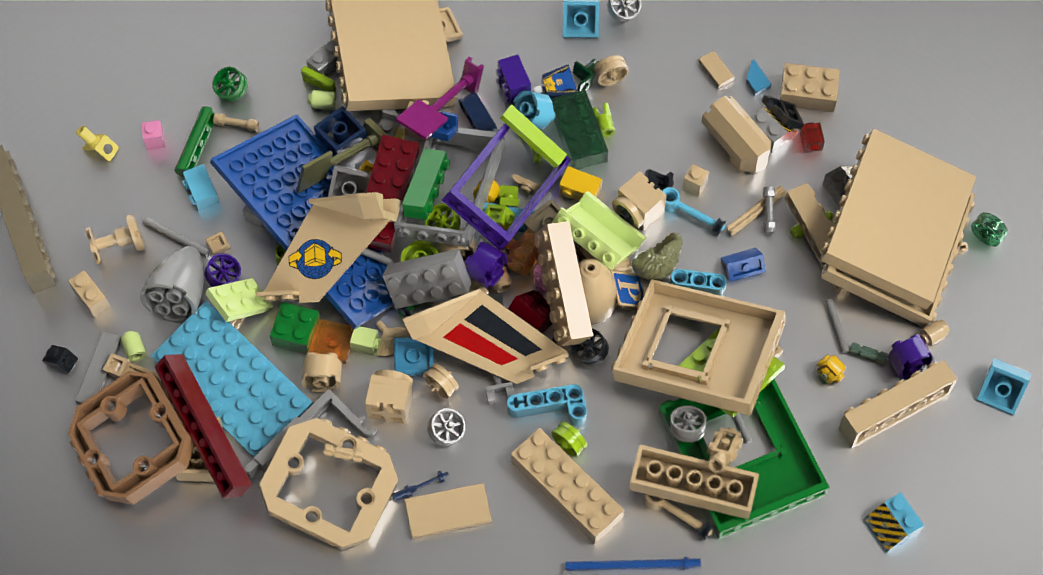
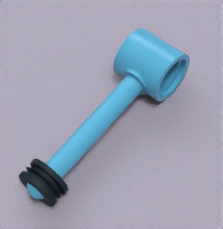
(673, 194)

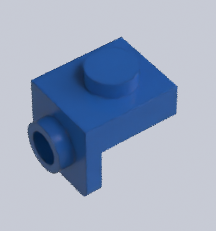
(448, 129)

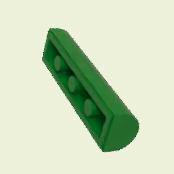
(196, 141)

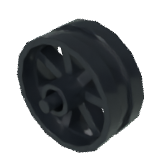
(589, 347)

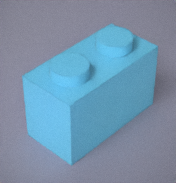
(201, 187)

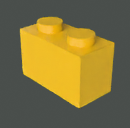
(577, 183)

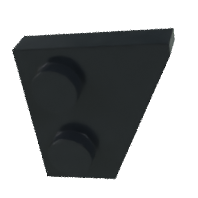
(784, 111)

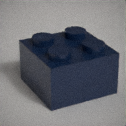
(340, 131)

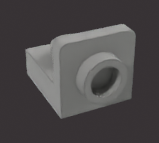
(389, 121)

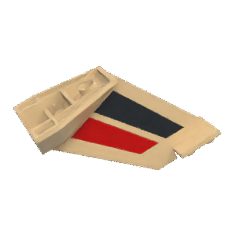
(485, 336)

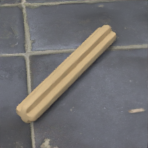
(753, 212)

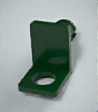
(584, 73)

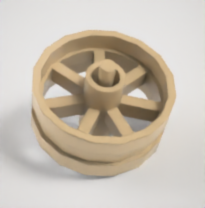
(611, 70)
(440, 381)

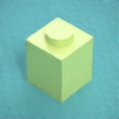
(365, 340)

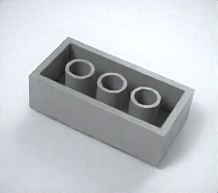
(427, 278)

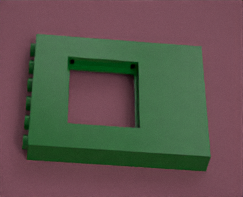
(783, 479)

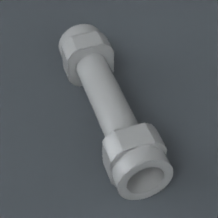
(768, 193)

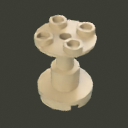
(122, 236)

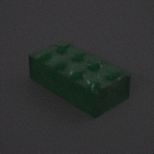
(579, 130)

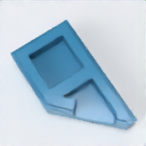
(756, 79)

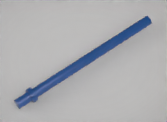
(626, 564)

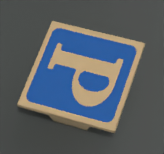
(629, 289)

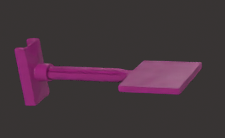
(426, 119)

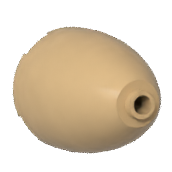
(599, 289)

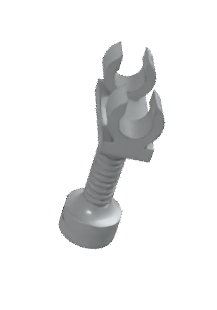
(498, 387)

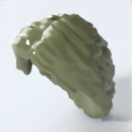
(659, 260)

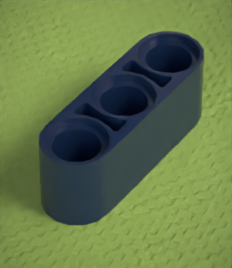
(476, 113)

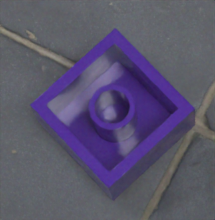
(512, 78)

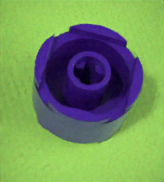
(486, 264)
(910, 356)

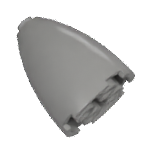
(176, 282)

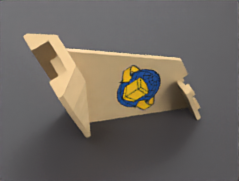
(328, 244)

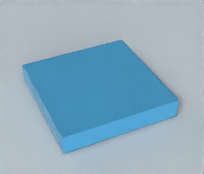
(412, 356)

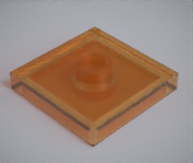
(332, 338)

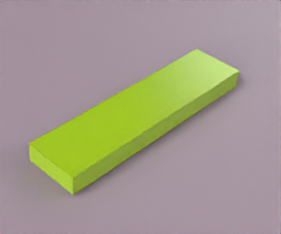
(533, 136)

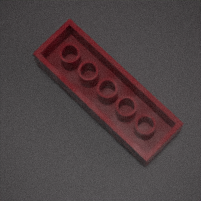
(391, 177)

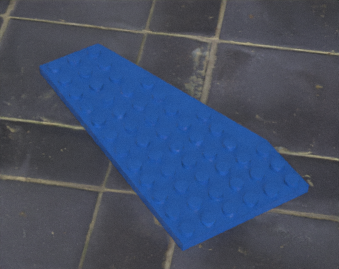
(266, 177)

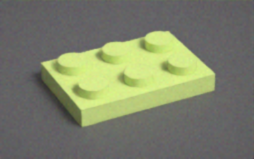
(238, 299)

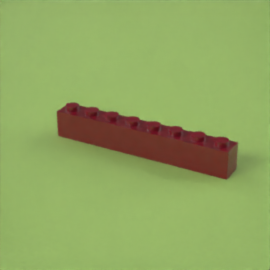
(203, 426)

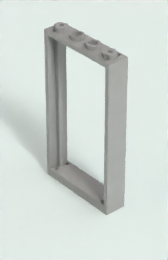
(467, 138)

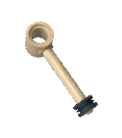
(705, 529)

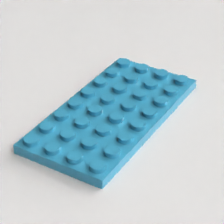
(236, 379)

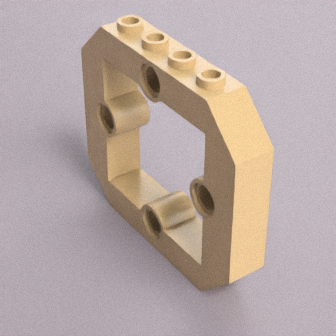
(290, 514)

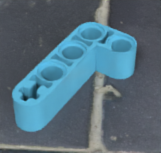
(546, 405)

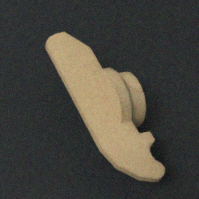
(526, 185)

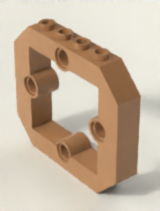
(160, 467)

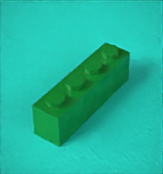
(425, 184)

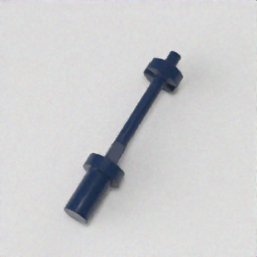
(407, 491)

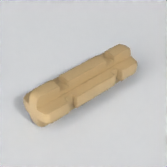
(343, 453)

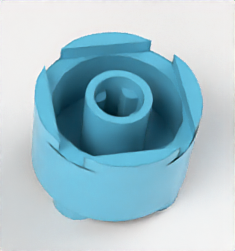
(535, 107)

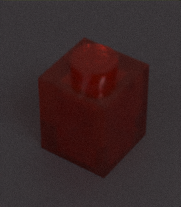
(812, 137)

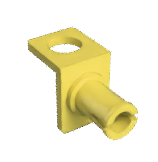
(96, 142)

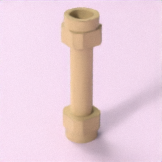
(251, 125)

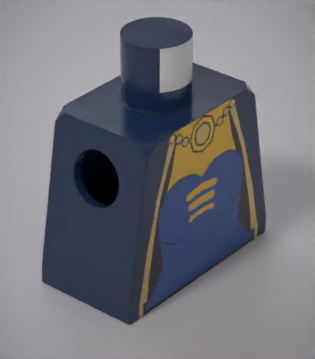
(557, 83)

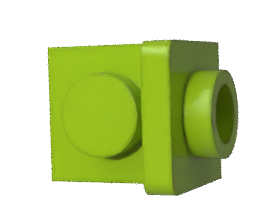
(508, 195)
(500, 214)

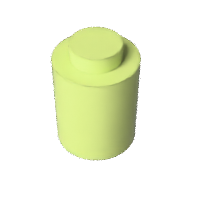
(322, 100)
(133, 346)

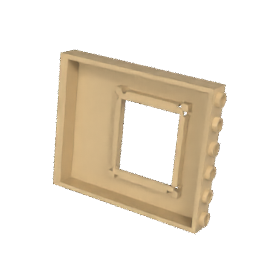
(735, 363)

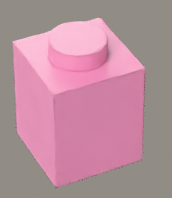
(153, 134)

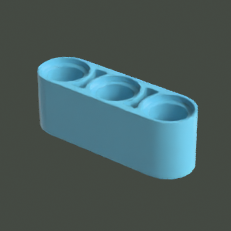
(707, 280)

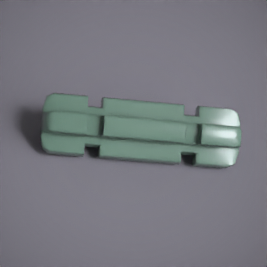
(868, 353)

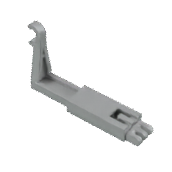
(265, 456)

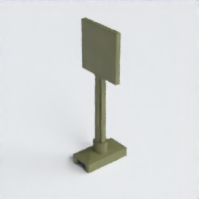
(318, 168)

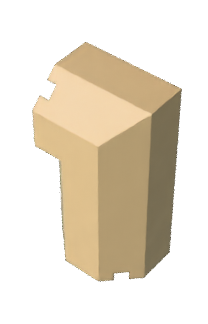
(738, 135)

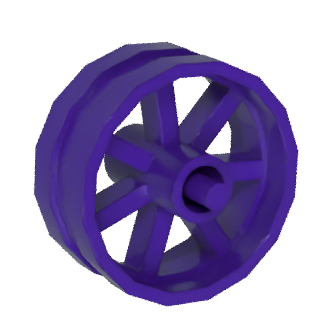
(222, 271)

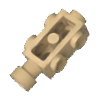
(723, 448)

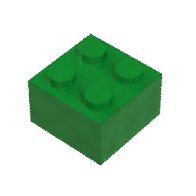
(294, 327)

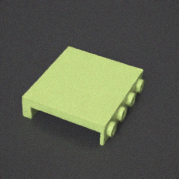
(601, 231)

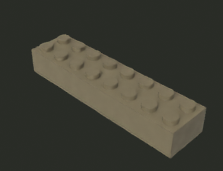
(23, 227)

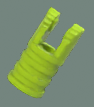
(605, 121)

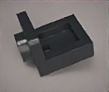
(661, 181)
(61, 358)

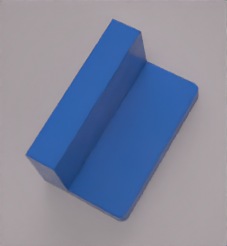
(744, 264)

